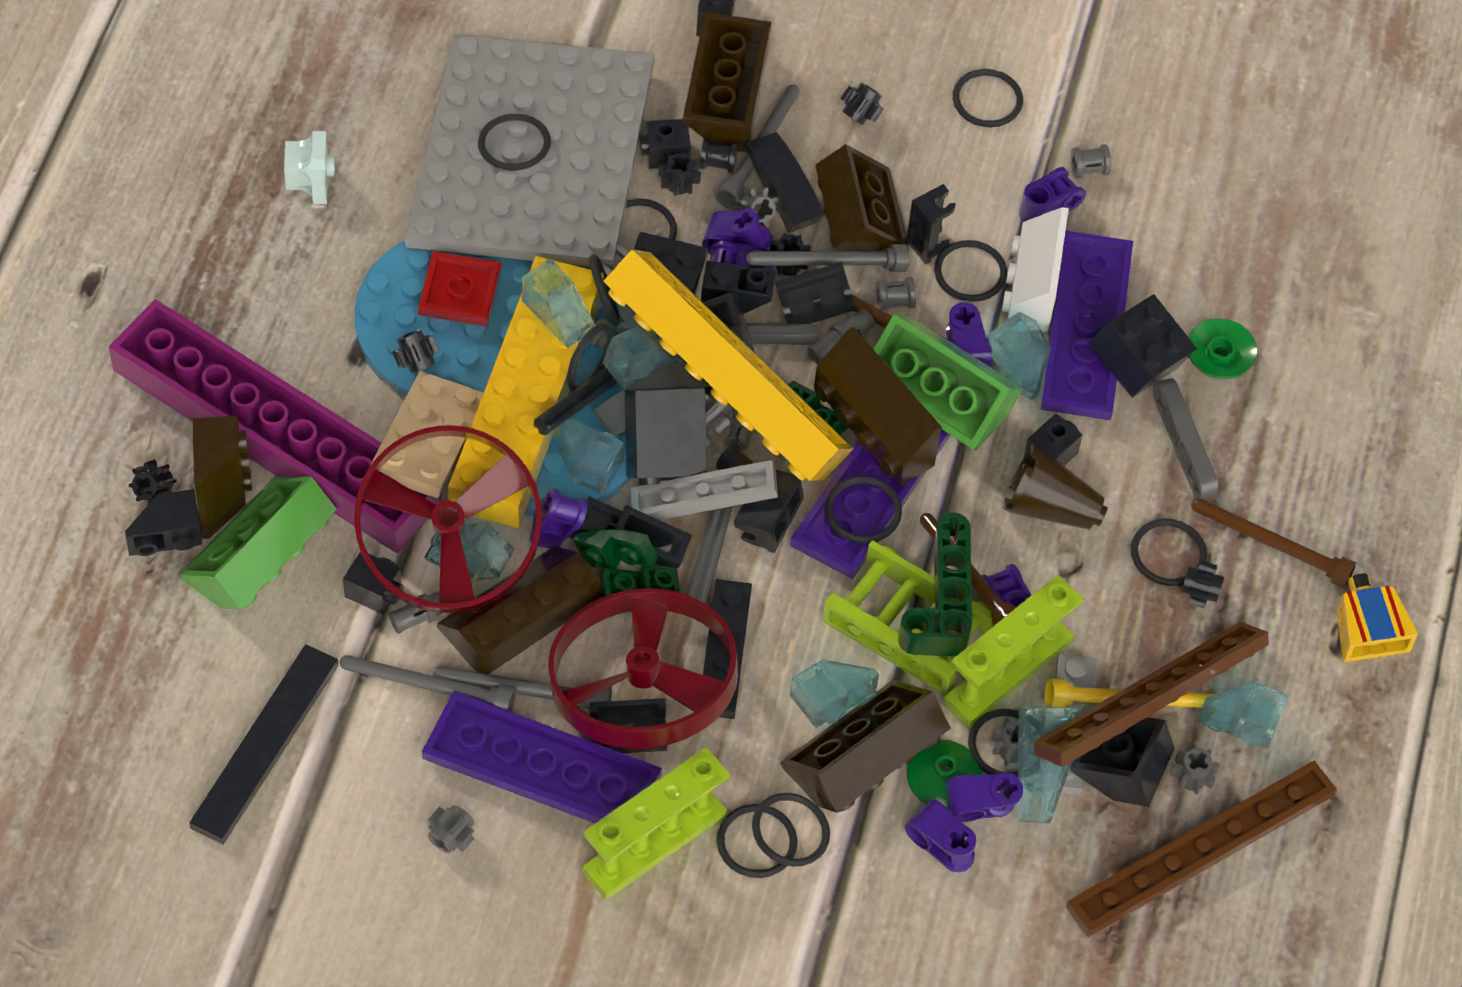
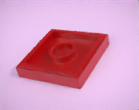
(459, 288)

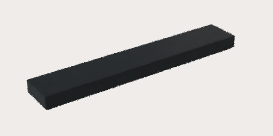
(263, 744)

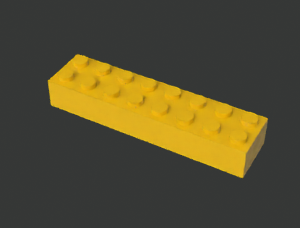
(727, 365)
(522, 386)

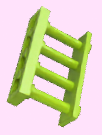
(876, 631)
(1012, 651)
(655, 823)

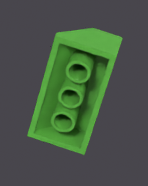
(950, 383)
(259, 541)

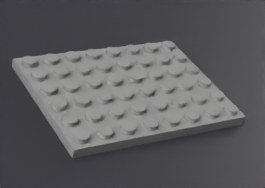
(570, 199)

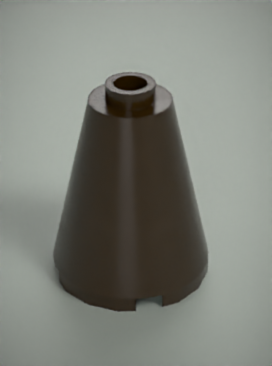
(1053, 493)

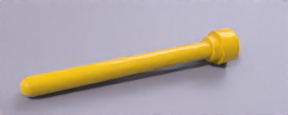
(1061, 693)

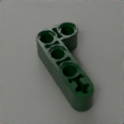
(947, 584)

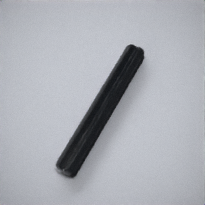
(574, 402)

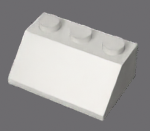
(1036, 267)

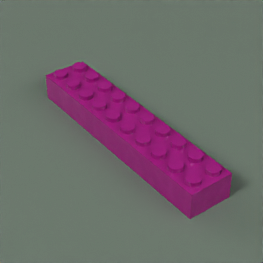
(283, 425)

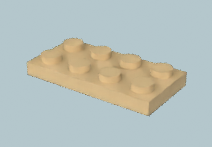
(429, 462)

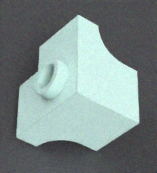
(309, 166)

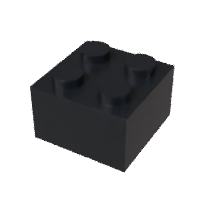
(1142, 345)

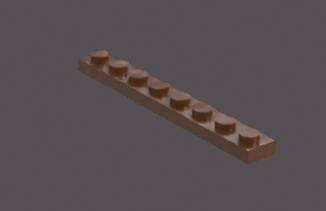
(1150, 694)
(1200, 848)

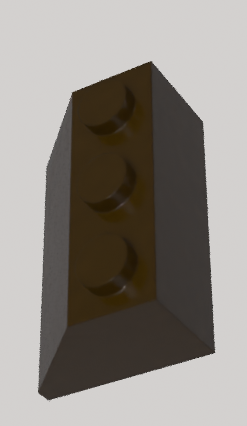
(859, 202)
(220, 471)

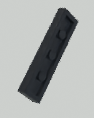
(732, 603)

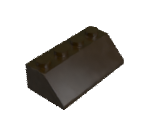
(727, 78)
(877, 408)
(541, 601)
(867, 745)

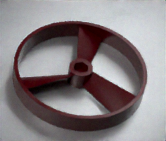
(449, 517)
(698, 692)

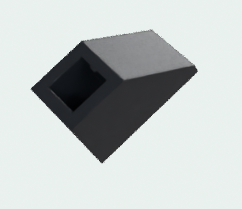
(752, 284)
(165, 525)

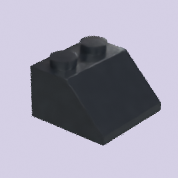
(1129, 763)

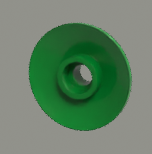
(1225, 338)
(926, 777)

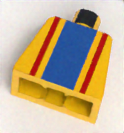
(1373, 621)

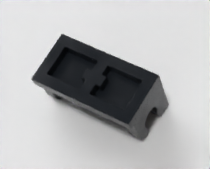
(926, 223)
(815, 295)
(771, 517)
(630, 714)

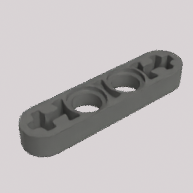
(1185, 439)

